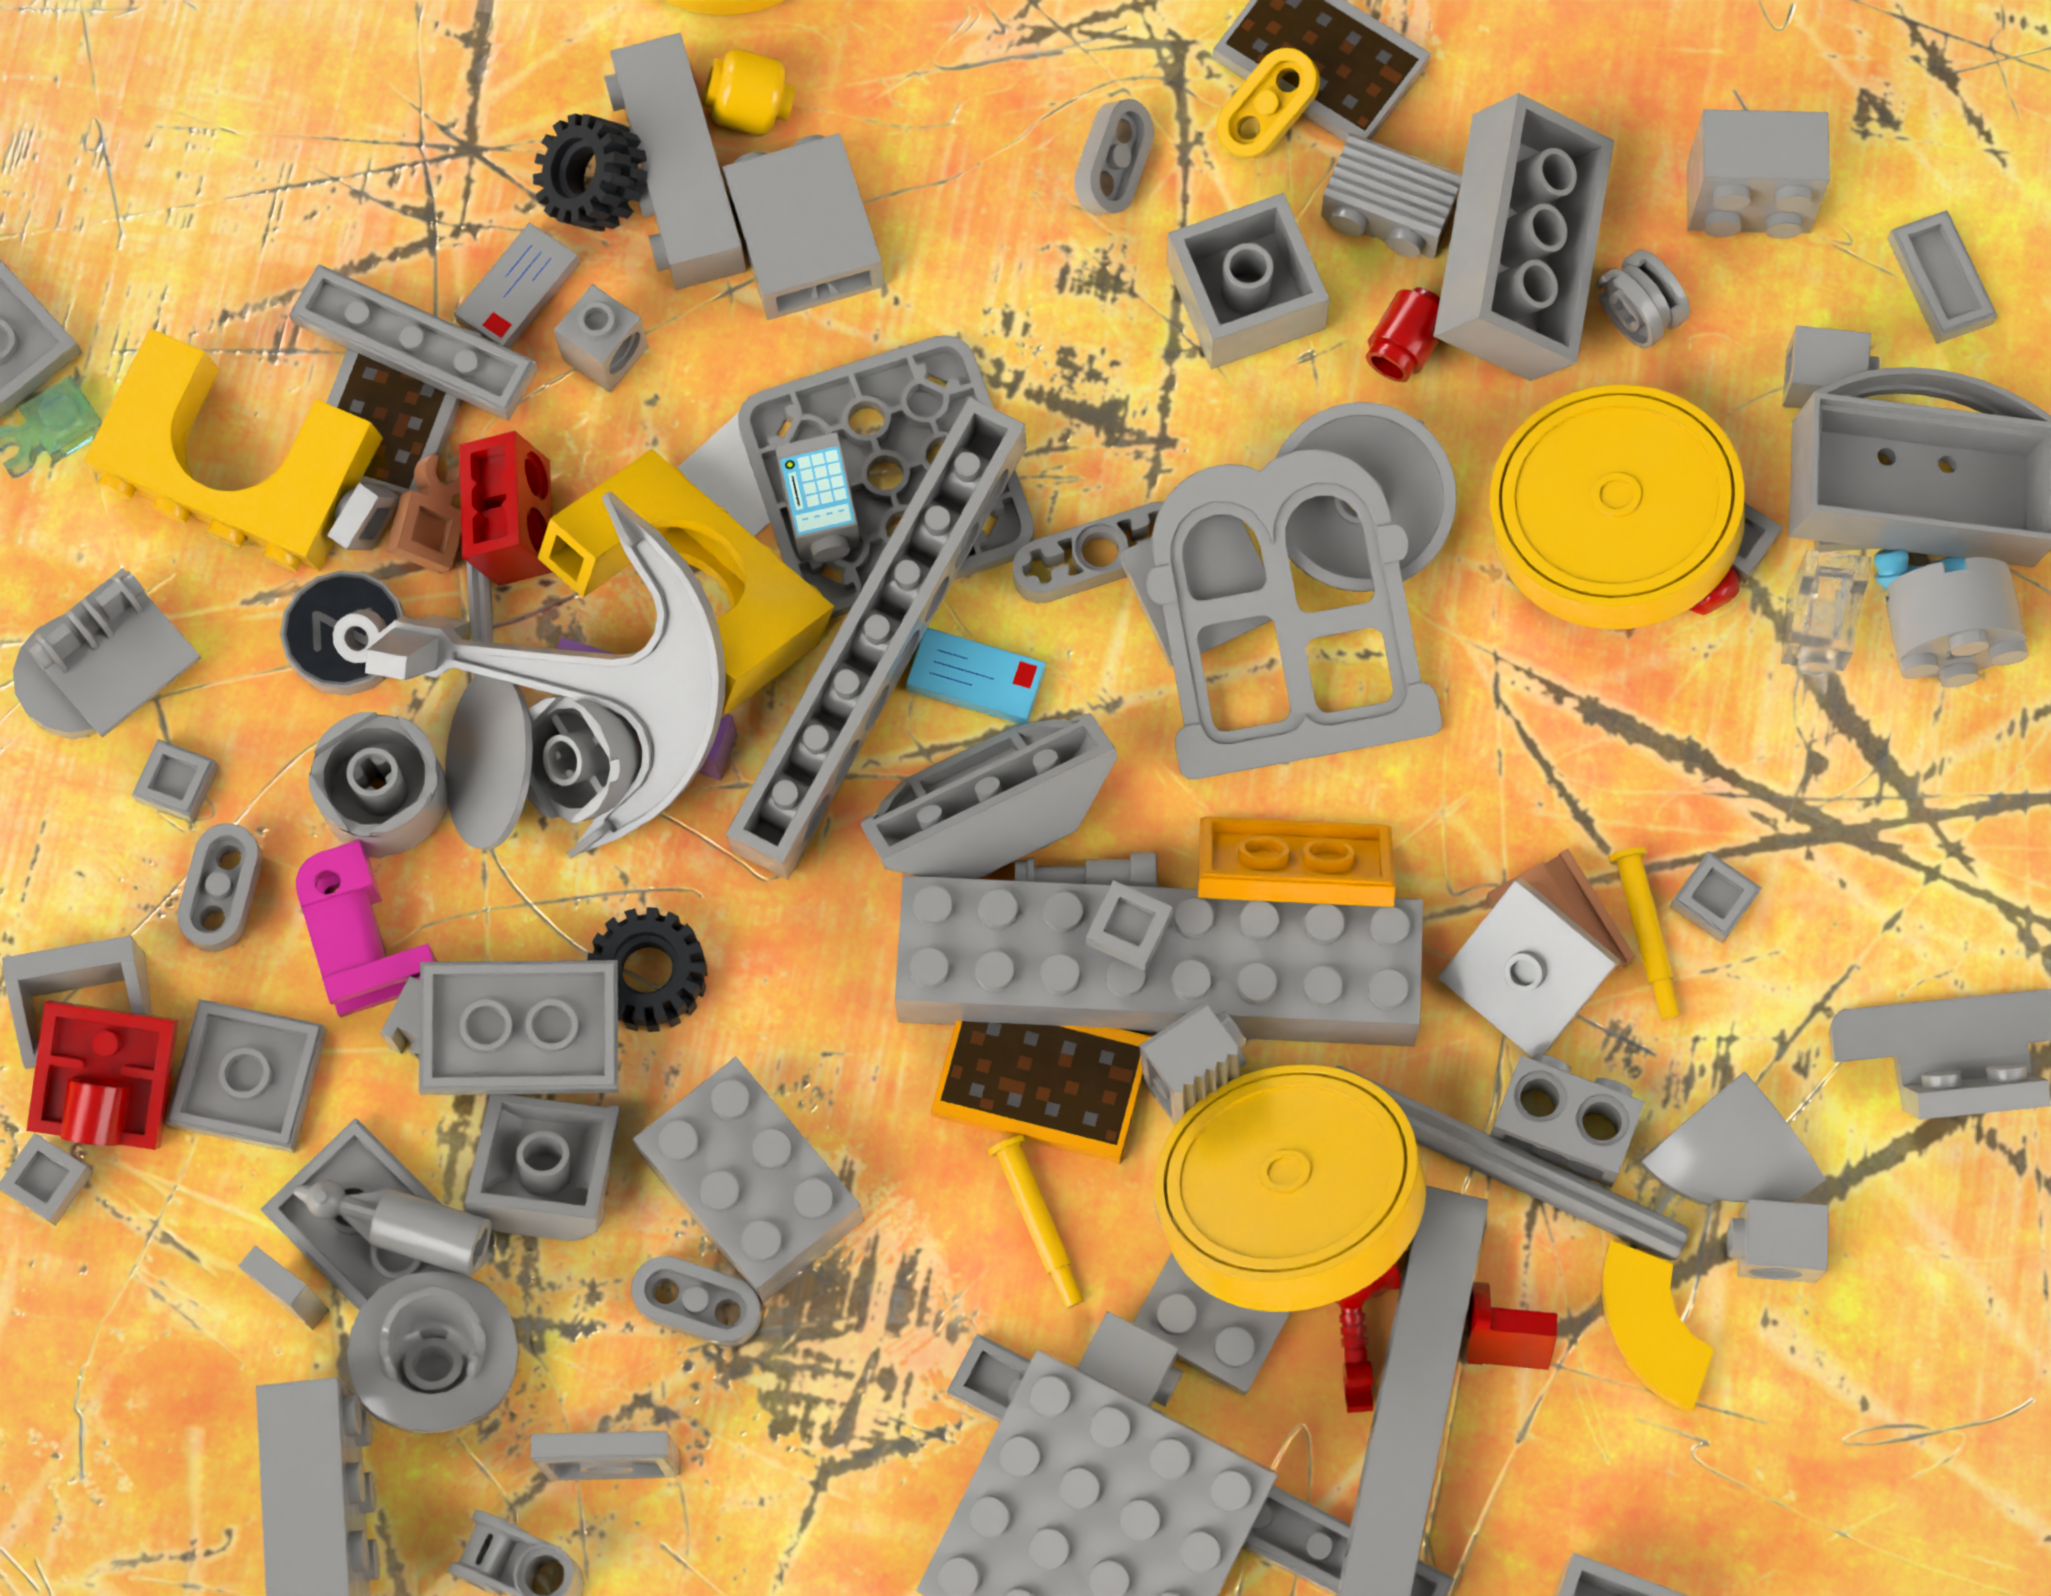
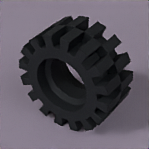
(613, 178)
(687, 974)

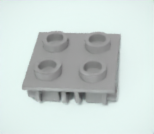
(112, 652)

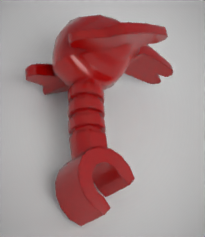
(1357, 1368)

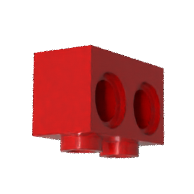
(504, 506)

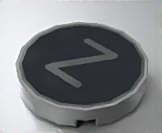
(311, 622)

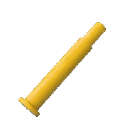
(1647, 928)
(1037, 1217)

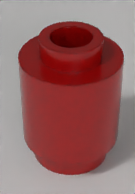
(1404, 335)

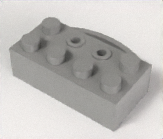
(1986, 507)

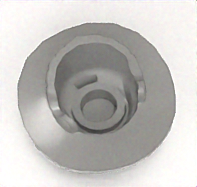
(432, 1352)

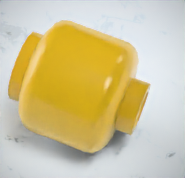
(748, 92)

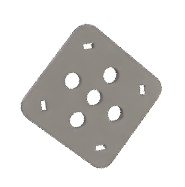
(916, 420)

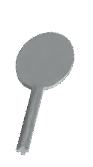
(487, 742)

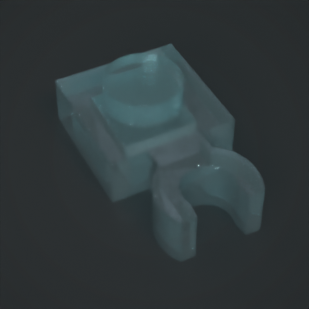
(55, 422)

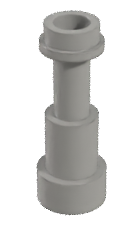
(1136, 871)

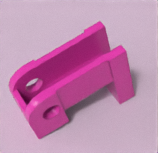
(347, 932)

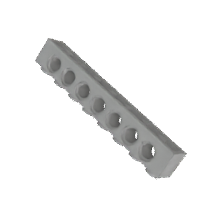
(877, 639)

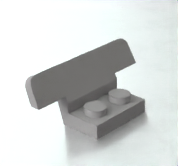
(1953, 1051)

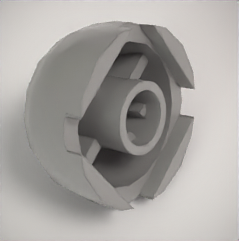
(580, 758)

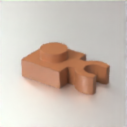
(425, 522)

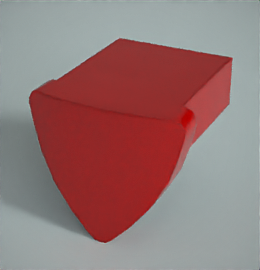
(1508, 1335)

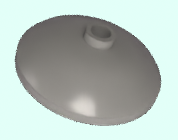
(1407, 465)

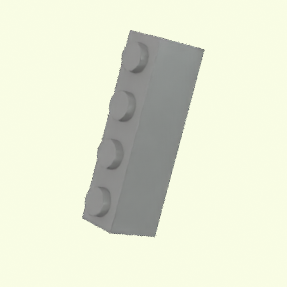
(683, 174)

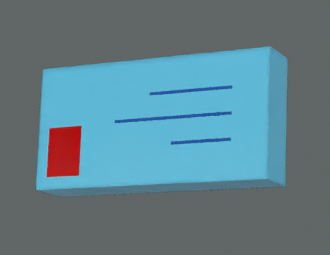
(976, 676)

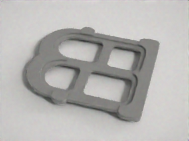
(1265, 504)

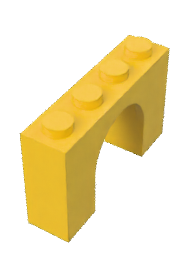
(145, 452)
(772, 610)

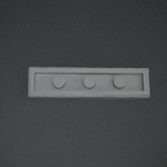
(413, 342)

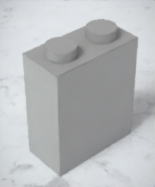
(803, 225)

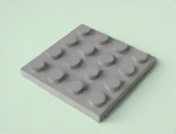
(1096, 1499)

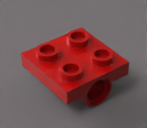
(102, 1075)

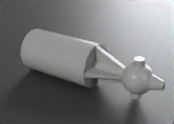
(405, 1224)

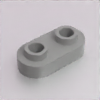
(1112, 162)
(219, 890)
(698, 1301)

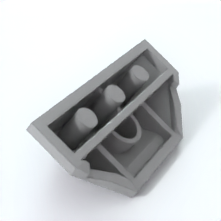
(993, 800)

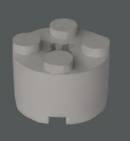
(1955, 621)
(373, 748)

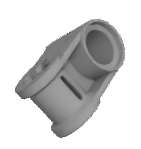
(506, 1559)

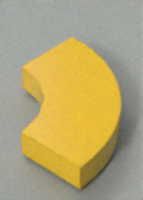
(1647, 1327)

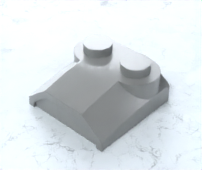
(543, 1166)

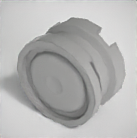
(1643, 298)

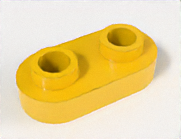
(1264, 100)

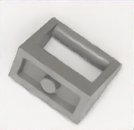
(67, 970)

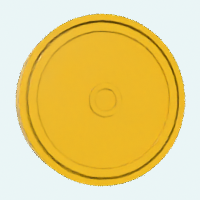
(1617, 506)
(1290, 1187)

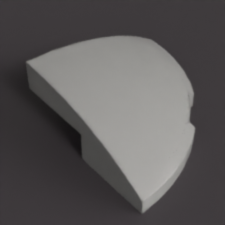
(1735, 1152)

